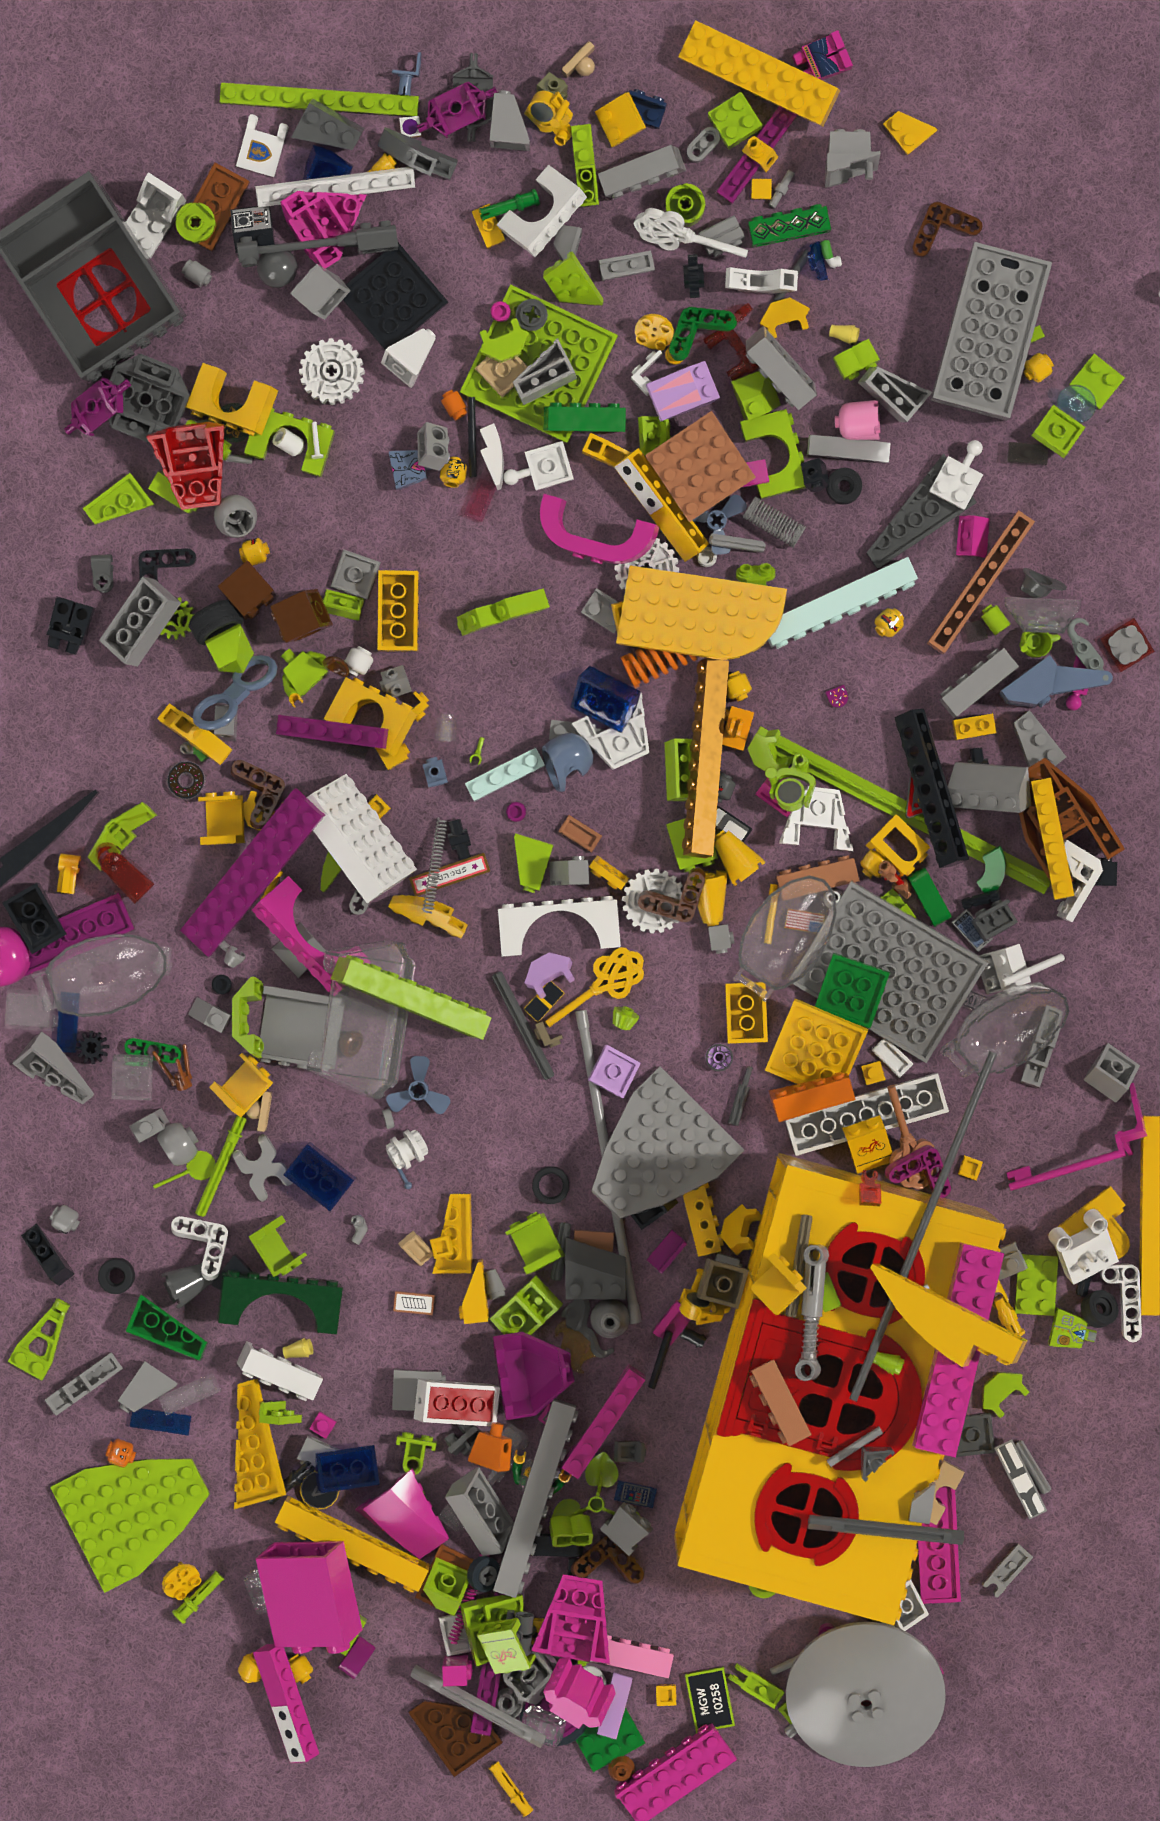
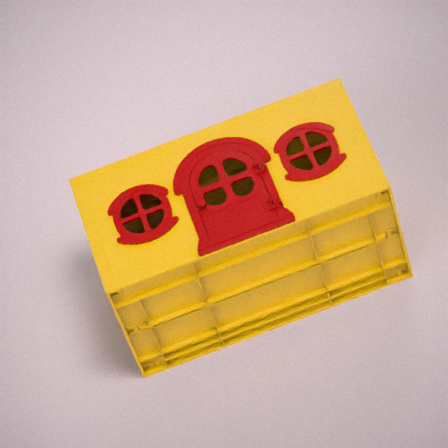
(742, 1461)

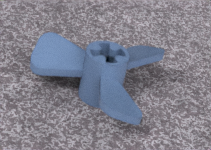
(733, 507)
(437, 1101)

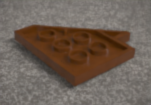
(450, 1734)

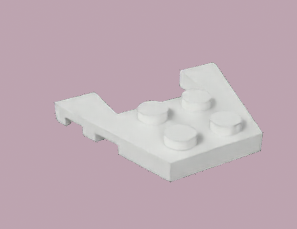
(614, 746)
(824, 812)

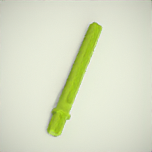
(221, 1164)

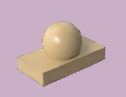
(581, 62)
(261, 1110)
(416, 1248)

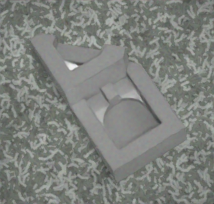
(922, 1505)

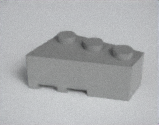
(569, 872)

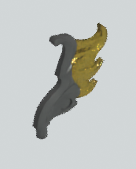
(578, 1335)

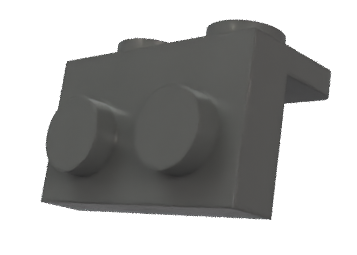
(995, 920)

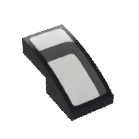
(726, 821)

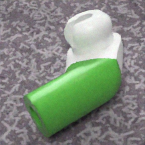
(827, 253)

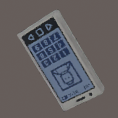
(966, 928)

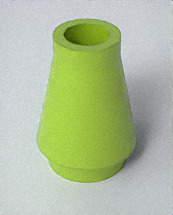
(889, 1362)

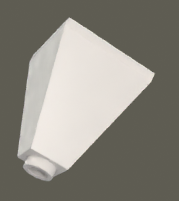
(409, 355)

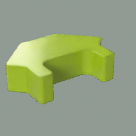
(505, 346)
(764, 751)
(999, 1388)

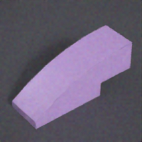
(613, 1718)

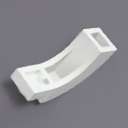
(761, 281)

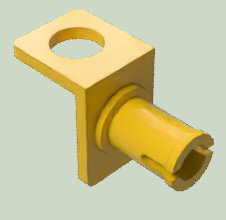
(760, 152)

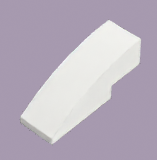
(493, 454)

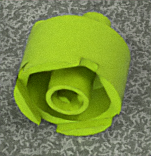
(690, 194)

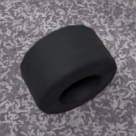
(105, 1282)

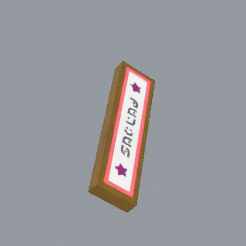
(452, 873)

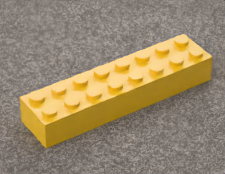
(759, 73)
(359, 1546)

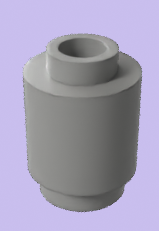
(197, 273)

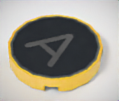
(311, 1496)

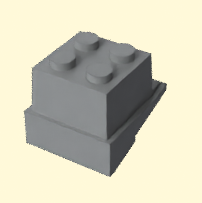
(849, 157)

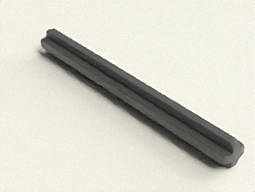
(523, 1025)

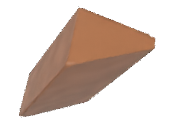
(598, 1239)

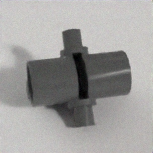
(525, 1630)

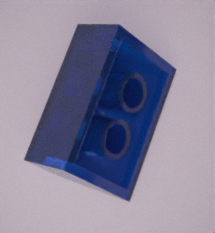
(605, 698)
(319, 1176)
(346, 1469)

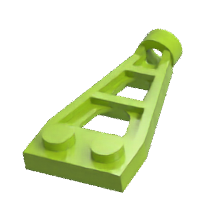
(30, 1361)

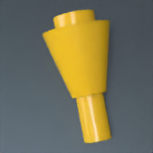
(384, 163)

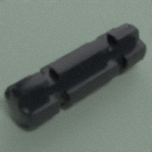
(980, 899)

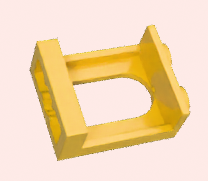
(901, 866)

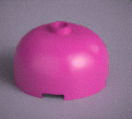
(13, 956)

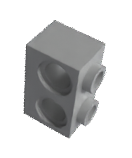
(433, 446)

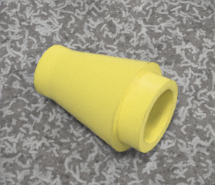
(845, 333)
(298, 1349)

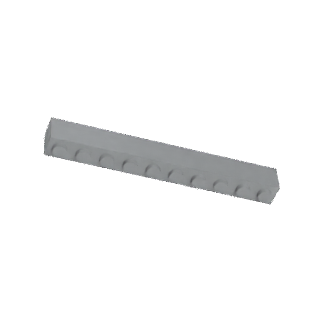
(534, 1498)

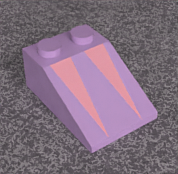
(683, 391)

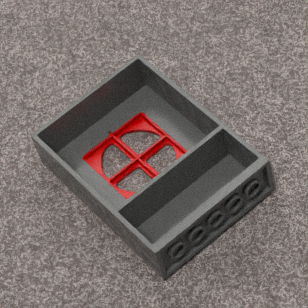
(66, 240)

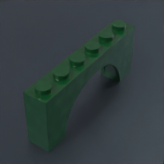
(241, 1290)

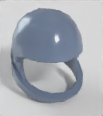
(566, 754)

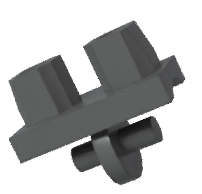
(464, 1442)

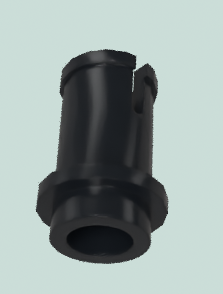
(693, 1337)

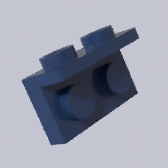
(649, 108)

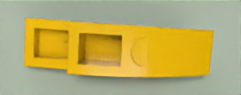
(200, 739)
(441, 915)

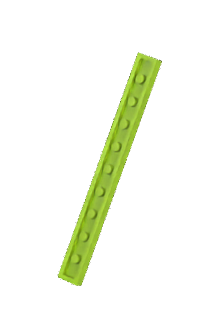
(336, 100)

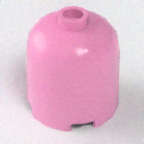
(859, 420)

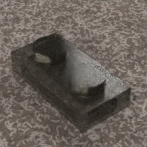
(1027, 453)

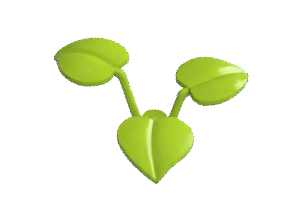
(599, 1472)

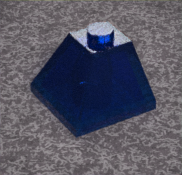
(324, 164)

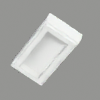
(892, 1057)

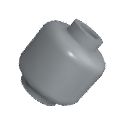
(64, 1219)

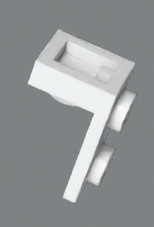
(639, 370)

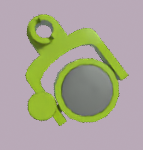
(790, 792)

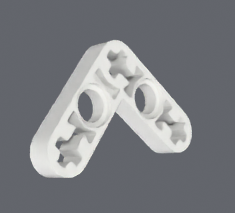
(208, 1236)

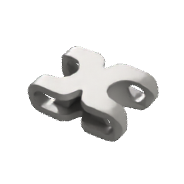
(262, 1167)

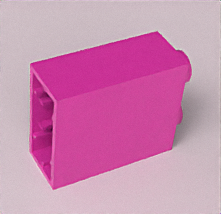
(309, 1595)

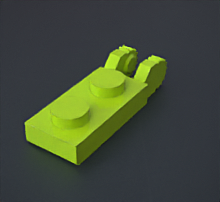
(758, 1686)

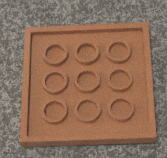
(700, 466)

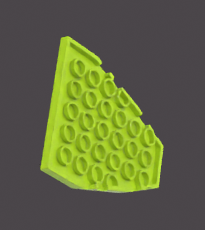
(129, 1512)

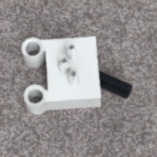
(1085, 1251)

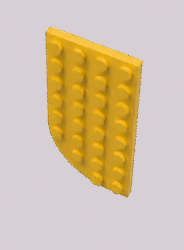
(697, 614)

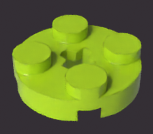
(195, 234)

